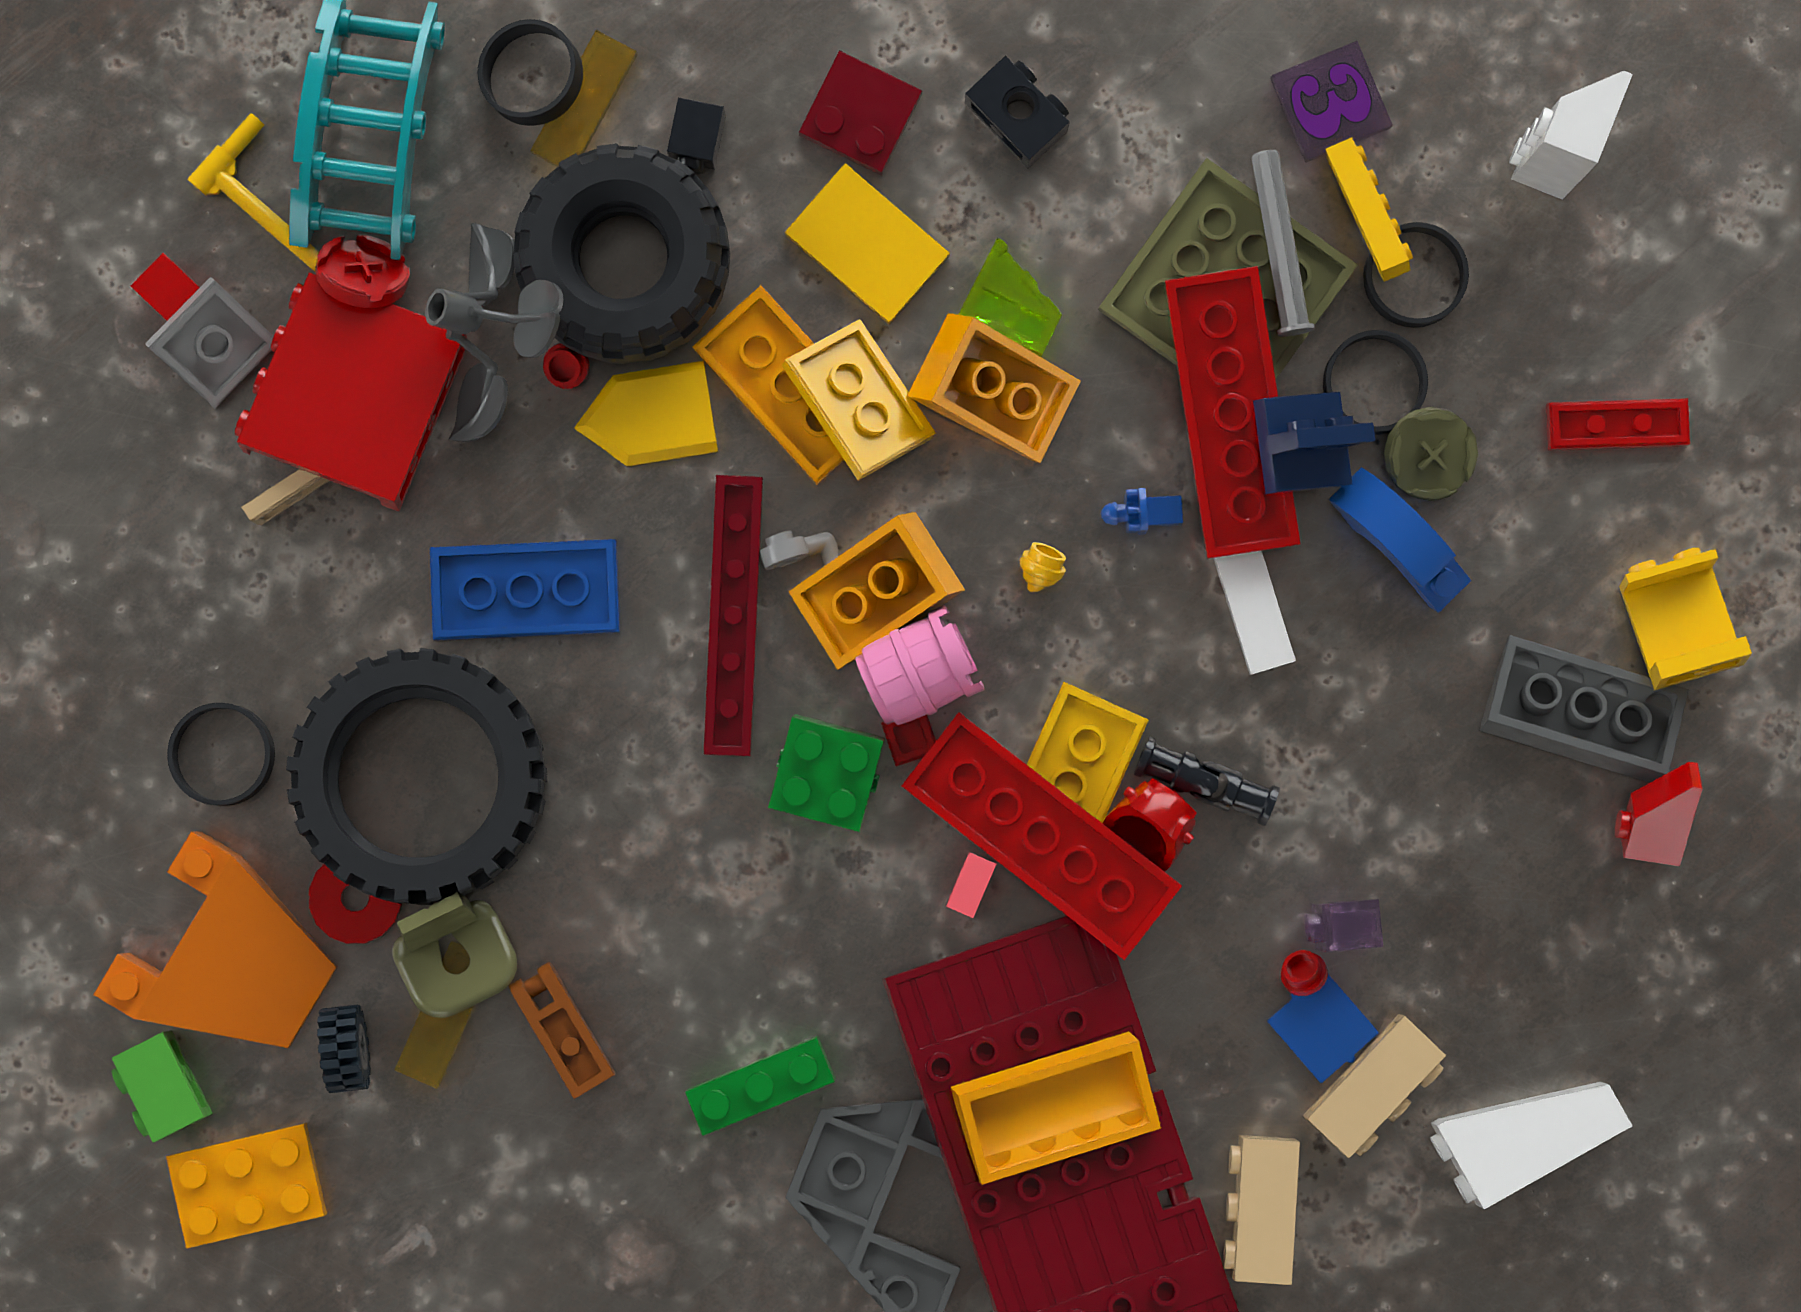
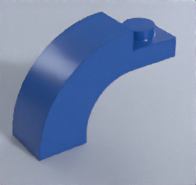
(1402, 537)

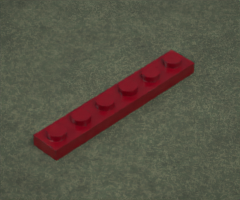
(733, 615)

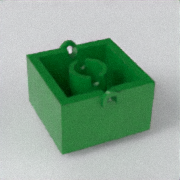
(826, 772)

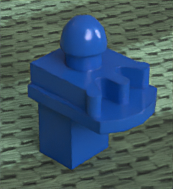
(1143, 511)

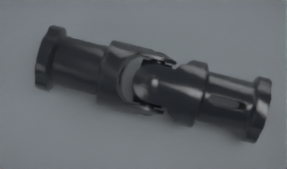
(1201, 780)

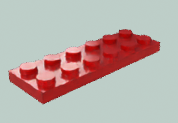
(1221, 371)
(1041, 836)

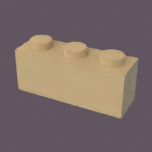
(1376, 1087)
(1262, 1209)

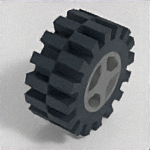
(343, 1048)

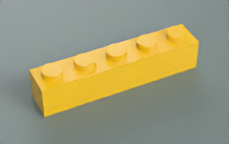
(1369, 209)

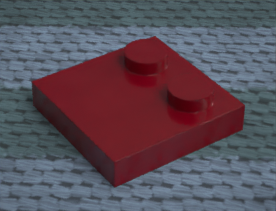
(860, 112)

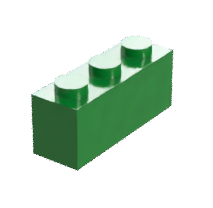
(760, 1085)

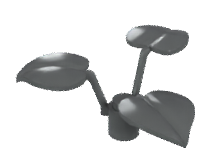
(491, 268)

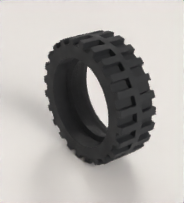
(353, 700)

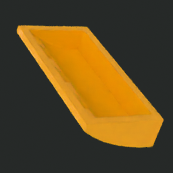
(1056, 1107)

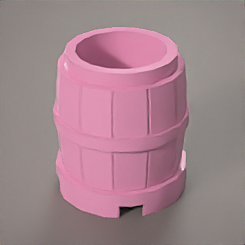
(918, 669)

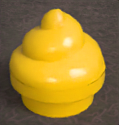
(1042, 566)

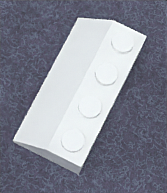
(1569, 137)

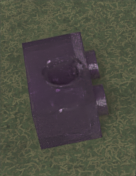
(1344, 925)

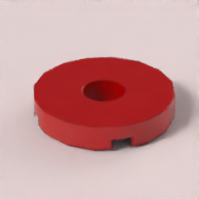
(341, 923)

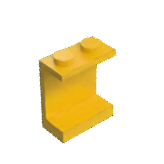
(1681, 618)

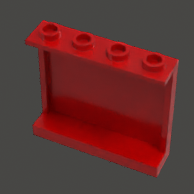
(351, 393)

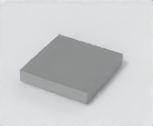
(212, 342)

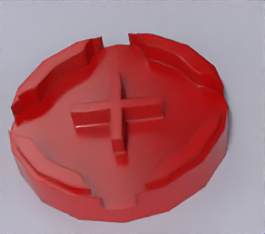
(361, 272)

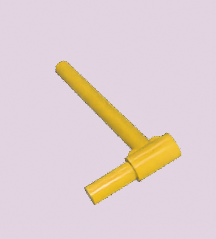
(218, 174)

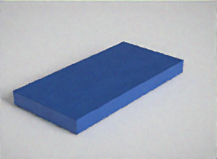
(524, 590)

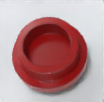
(565, 367)
(1303, 973)

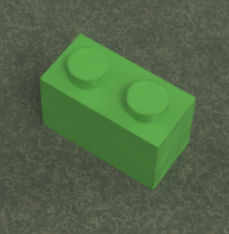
(160, 1086)

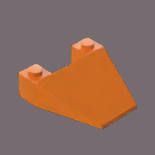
(239, 967)

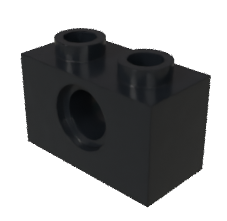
(1023, 137)

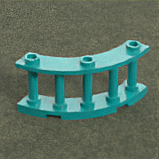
(319, 112)

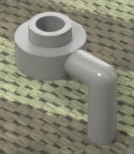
(785, 549)

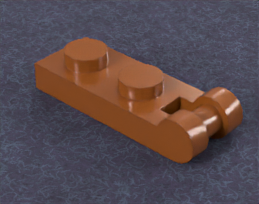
(562, 1031)

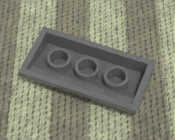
(1584, 710)

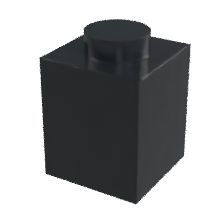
(696, 134)

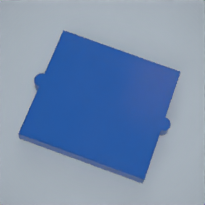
(1323, 1029)

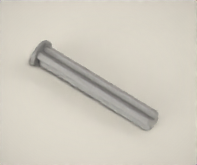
(1281, 244)

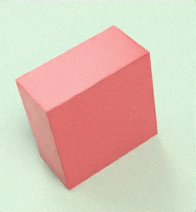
(971, 885)

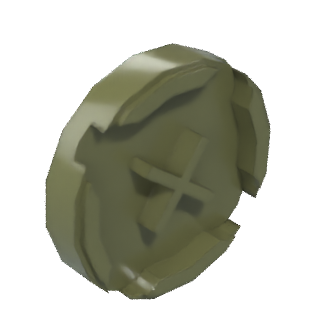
(1430, 453)

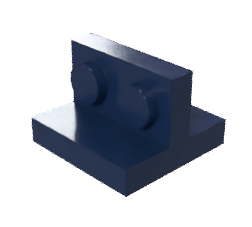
(1306, 441)

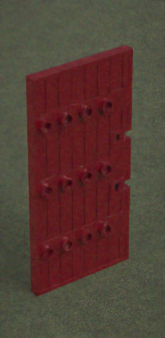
(1087, 1225)

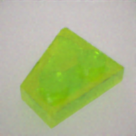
(1011, 302)

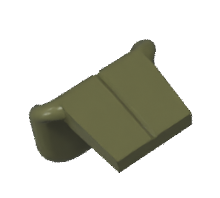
(420, 959)

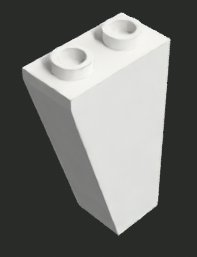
(1525, 1139)

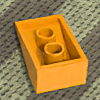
(994, 386)
(876, 588)

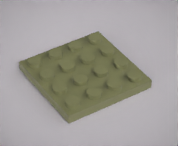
(1213, 230)

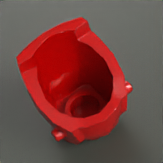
(1153, 822)

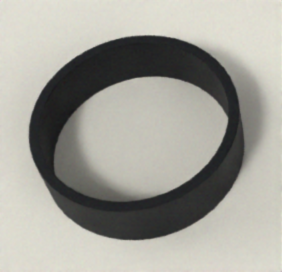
(499, 42)
(1461, 260)
(1399, 341)
(173, 746)

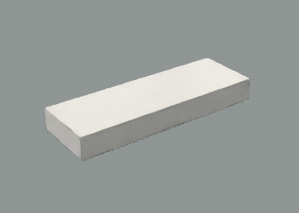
(1255, 611)

